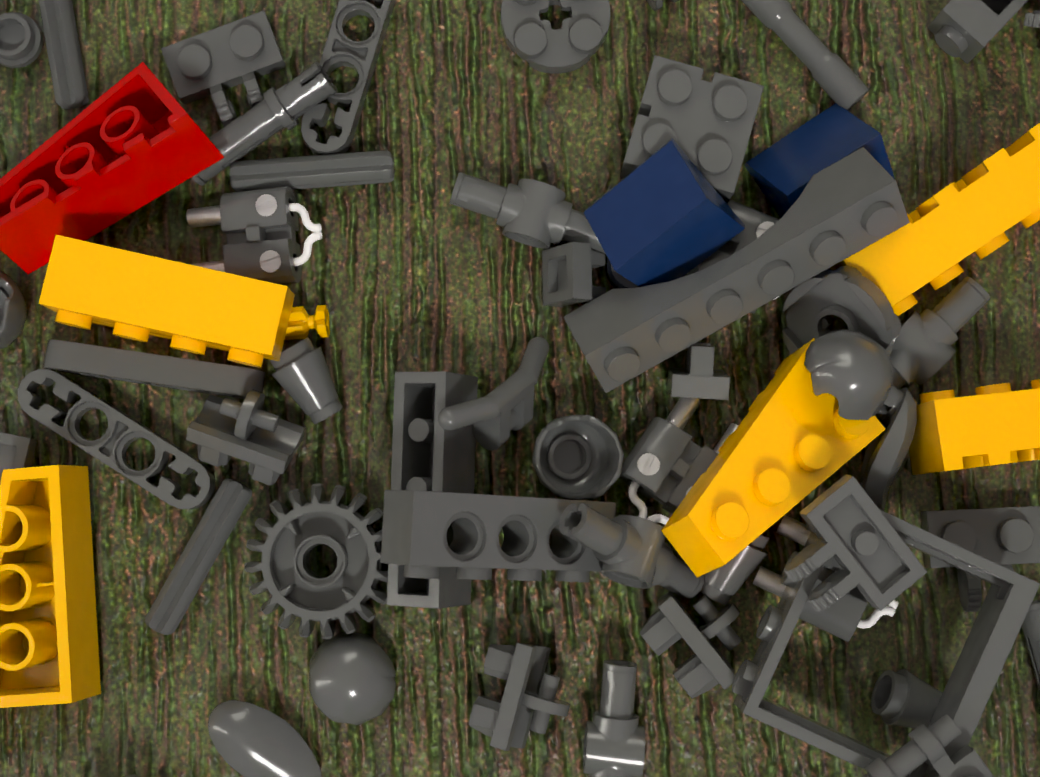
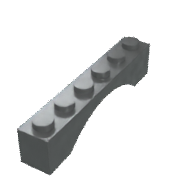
(830, 221)

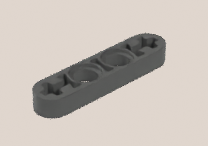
(359, 56)
(152, 369)
(113, 445)

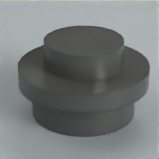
(19, 40)

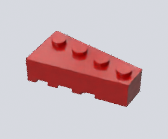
(100, 168)

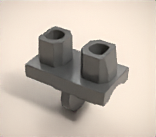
(247, 433)
(708, 664)
(526, 698)

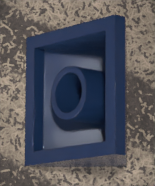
(791, 162)
(661, 219)

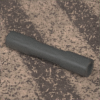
(825, 66)

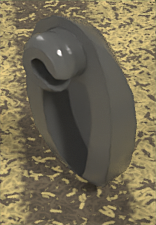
(890, 448)
(259, 742)

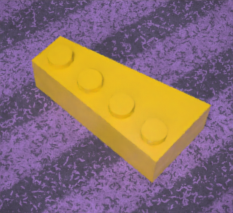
(956, 223)
(166, 300)
(976, 429)
(765, 467)
(47, 588)

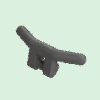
(506, 406)

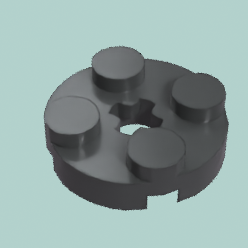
(554, 49)
(841, 294)

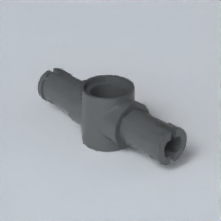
(528, 211)
(929, 336)
(630, 550)
(614, 738)

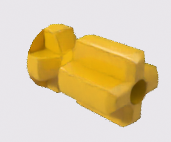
(301, 323)

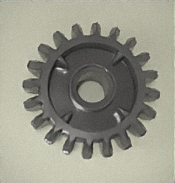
(288, 569)

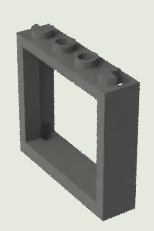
(970, 679)

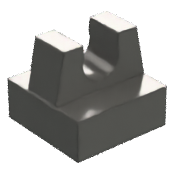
(569, 274)
(697, 376)

